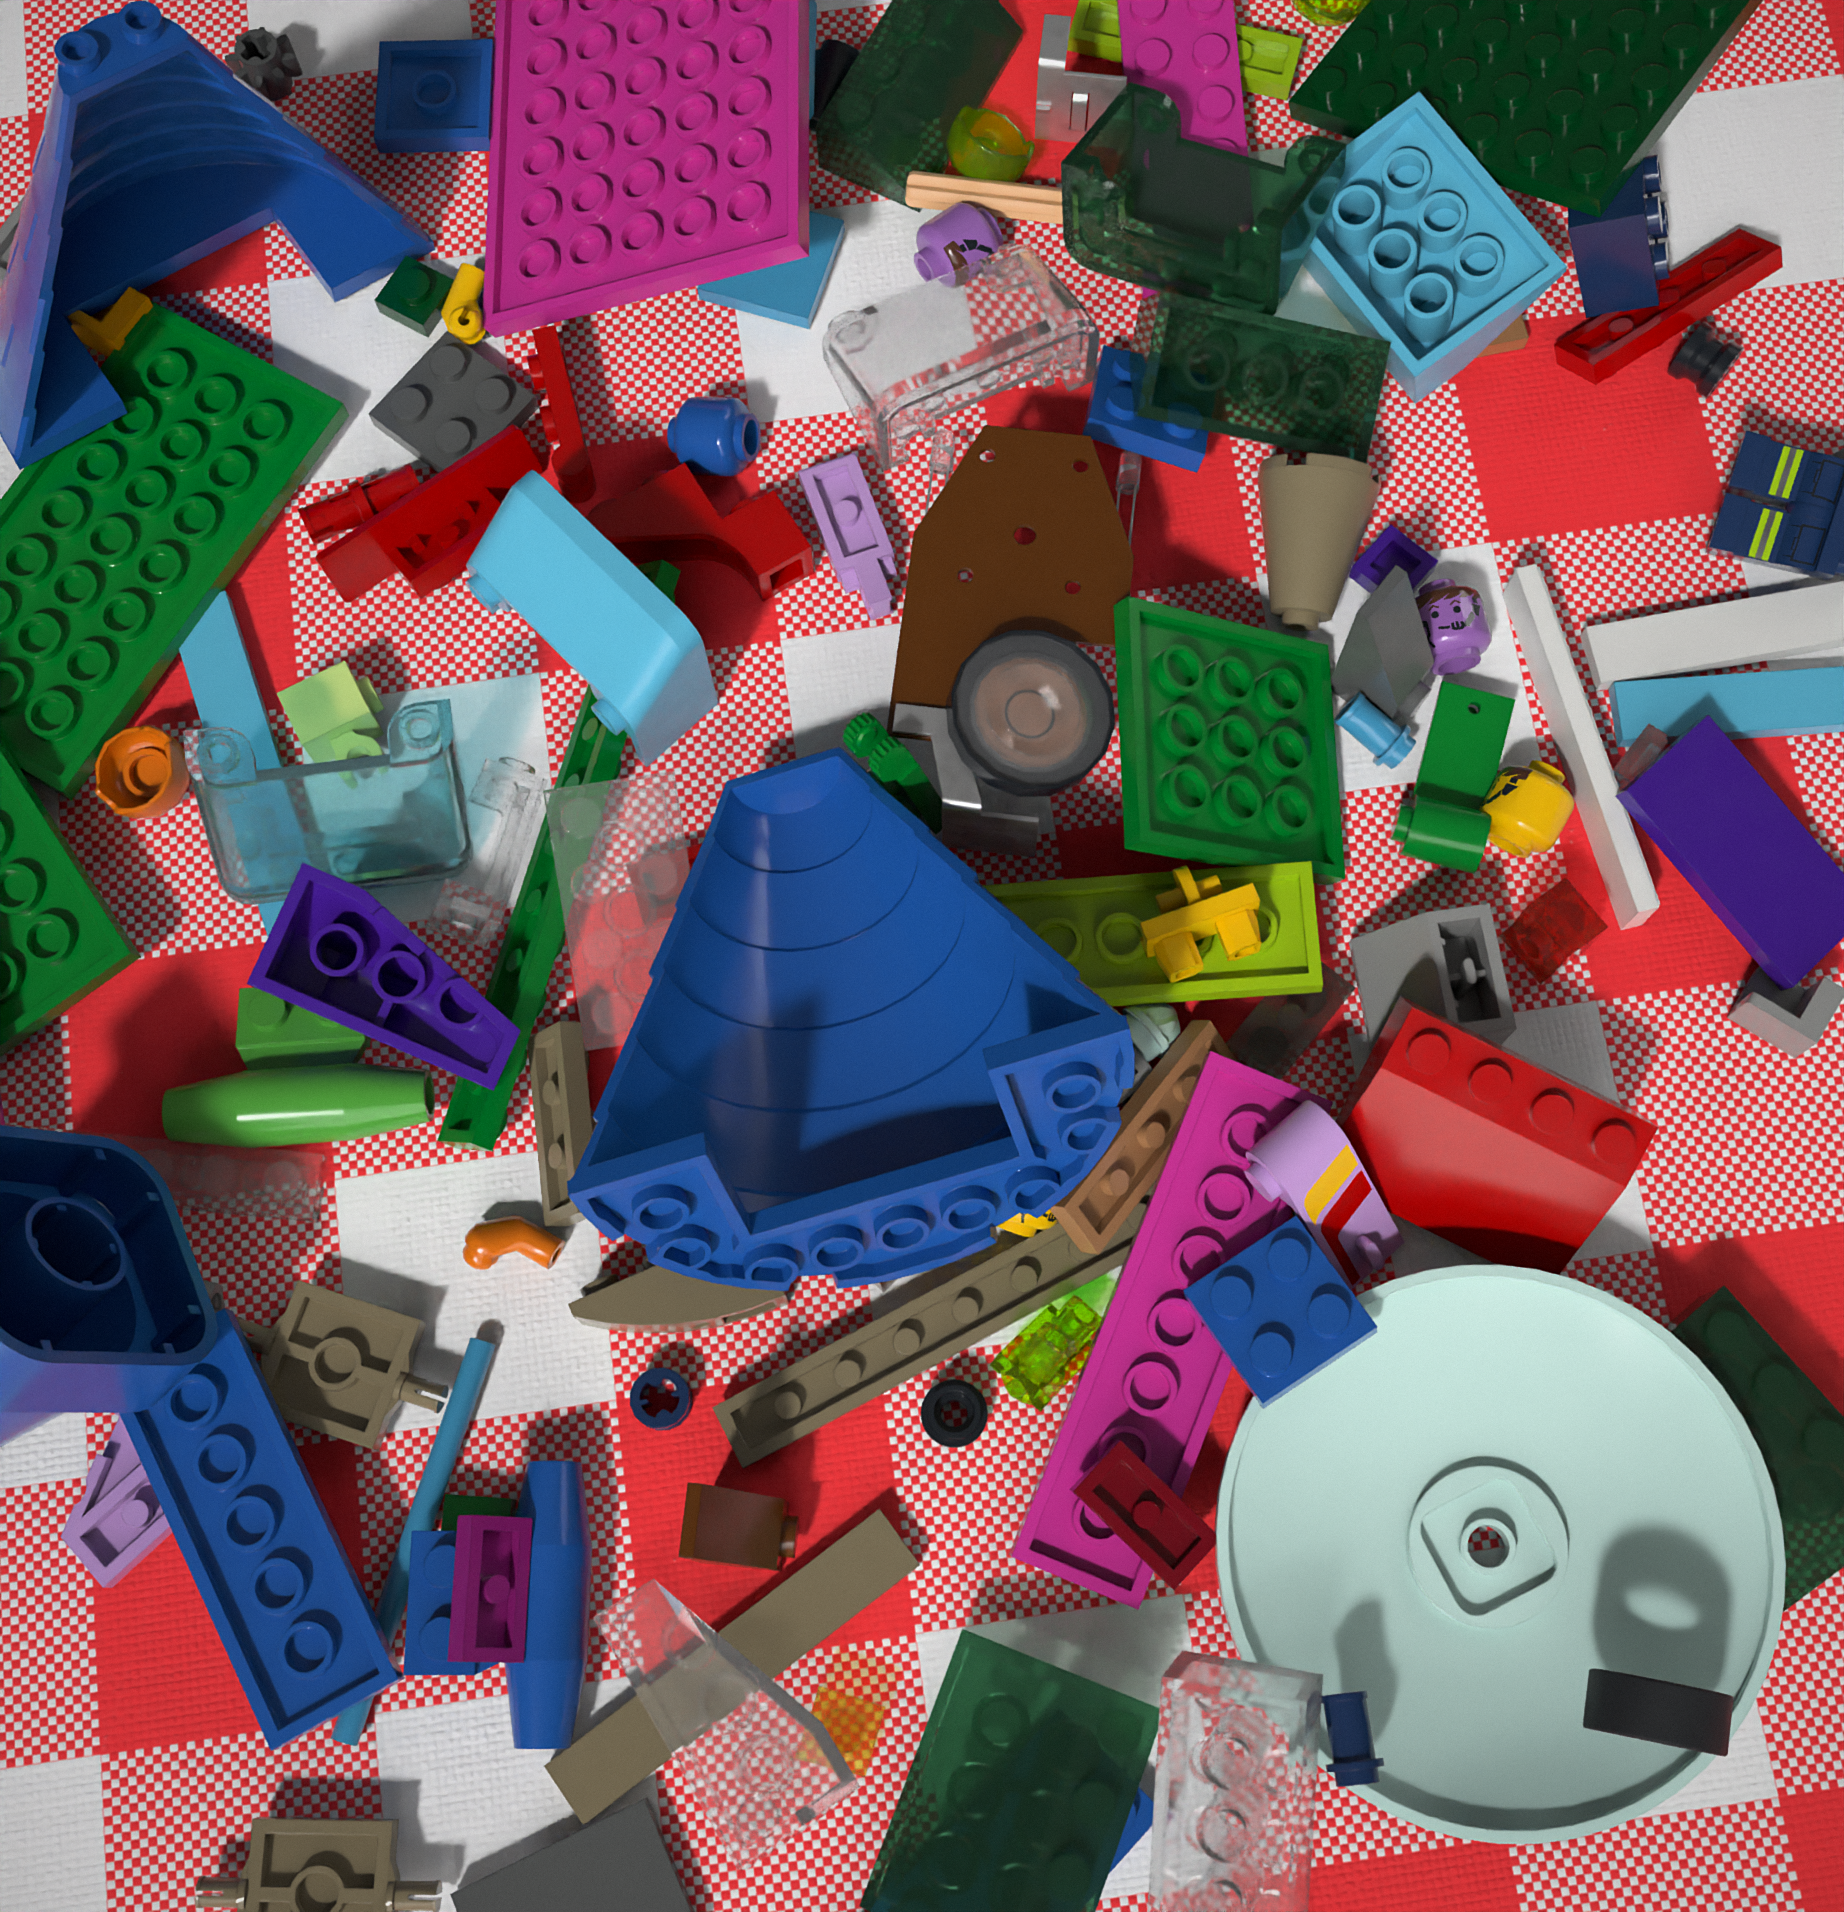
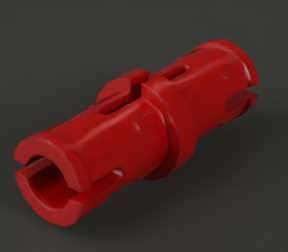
(356, 503)

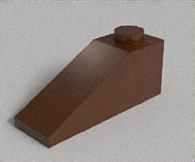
(737, 1528)

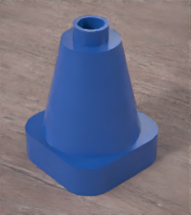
(92, 1281)

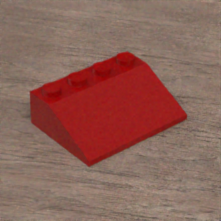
(1488, 1142)

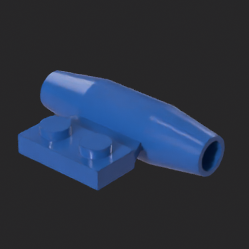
(549, 1683)

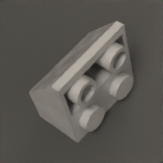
(1440, 962)

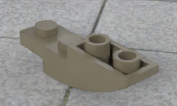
(668, 1302)

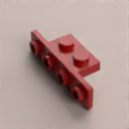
(434, 526)

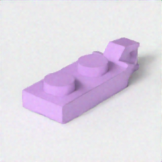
(851, 530)

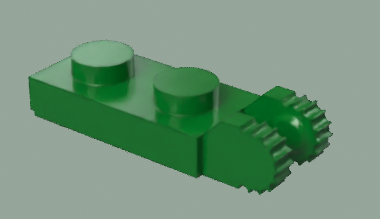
(894, 769)

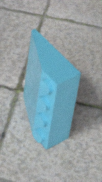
(1426, 248)

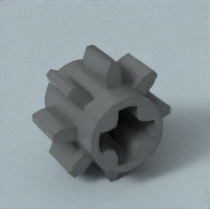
(265, 62)

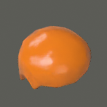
(141, 772)

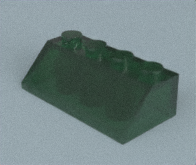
(910, 87)
(1255, 376)

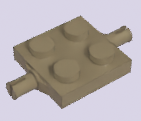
(342, 1364)
(320, 1868)

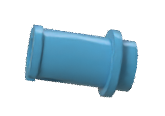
(1375, 731)

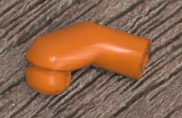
(510, 1234)

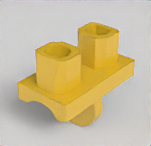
(1174, 934)

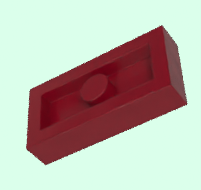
(1145, 1513)

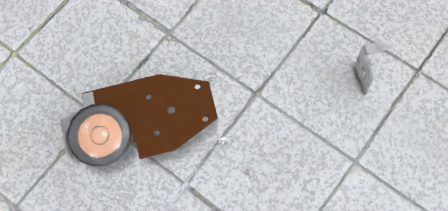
(996, 659)

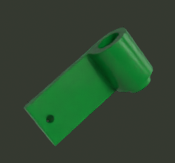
(1454, 778)

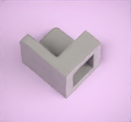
(1786, 1018)

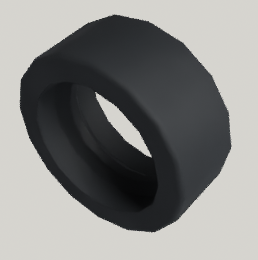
(1658, 1711)

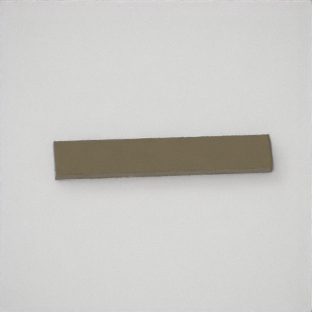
(768, 1634)

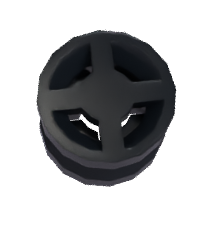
(1705, 360)

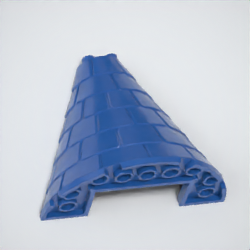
(141, 172)
(845, 1052)

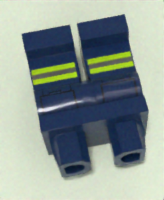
(1795, 539)

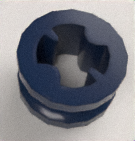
(664, 1419)

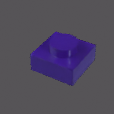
(1385, 553)

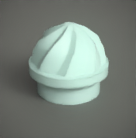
(1152, 1028)

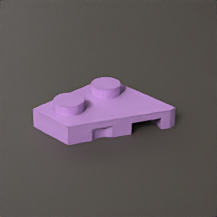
(118, 1515)

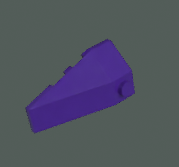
(367, 971)

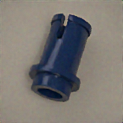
(1350, 1739)

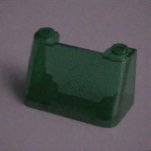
(1190, 213)

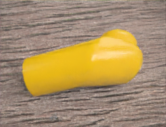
(461, 306)

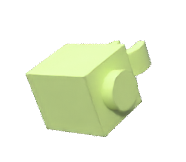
(334, 714)

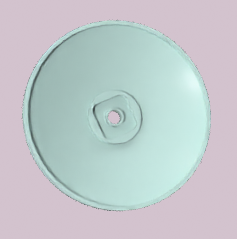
(1624, 1520)

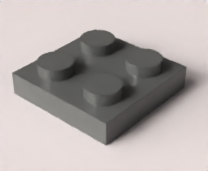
(451, 404)

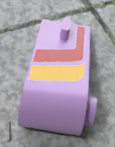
(1323, 1180)

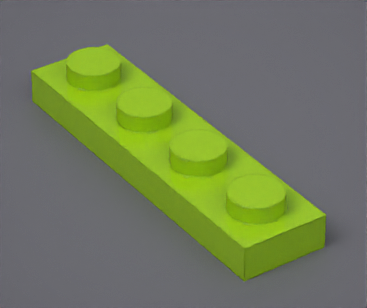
(1265, 56)

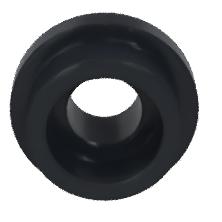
(960, 1392)

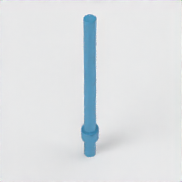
(423, 1511)

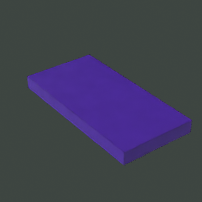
(1741, 851)

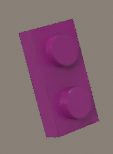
(490, 1589)

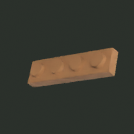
(1138, 1150)

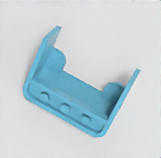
(595, 614)

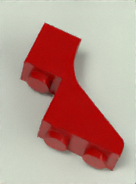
(677, 522)

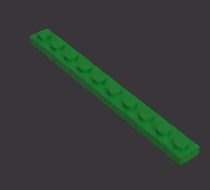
(537, 924)

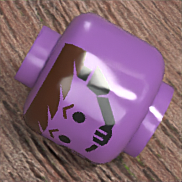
(955, 240)
(1453, 625)

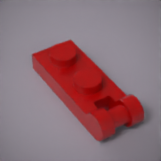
(561, 417)

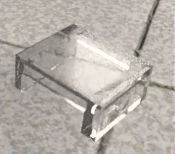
(477, 913)

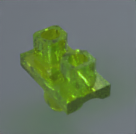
(1048, 1352)

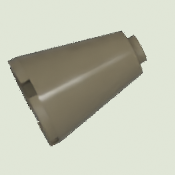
(1312, 532)

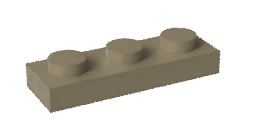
(560, 1114)

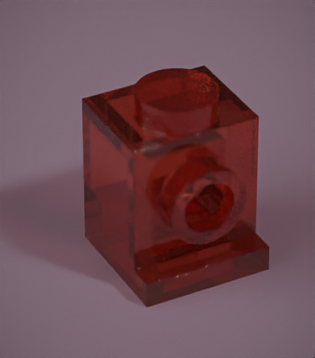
(1553, 931)

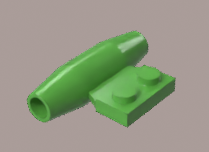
(297, 1085)

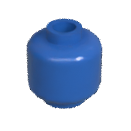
(714, 435)

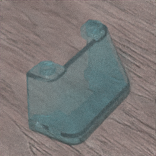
(355, 818)

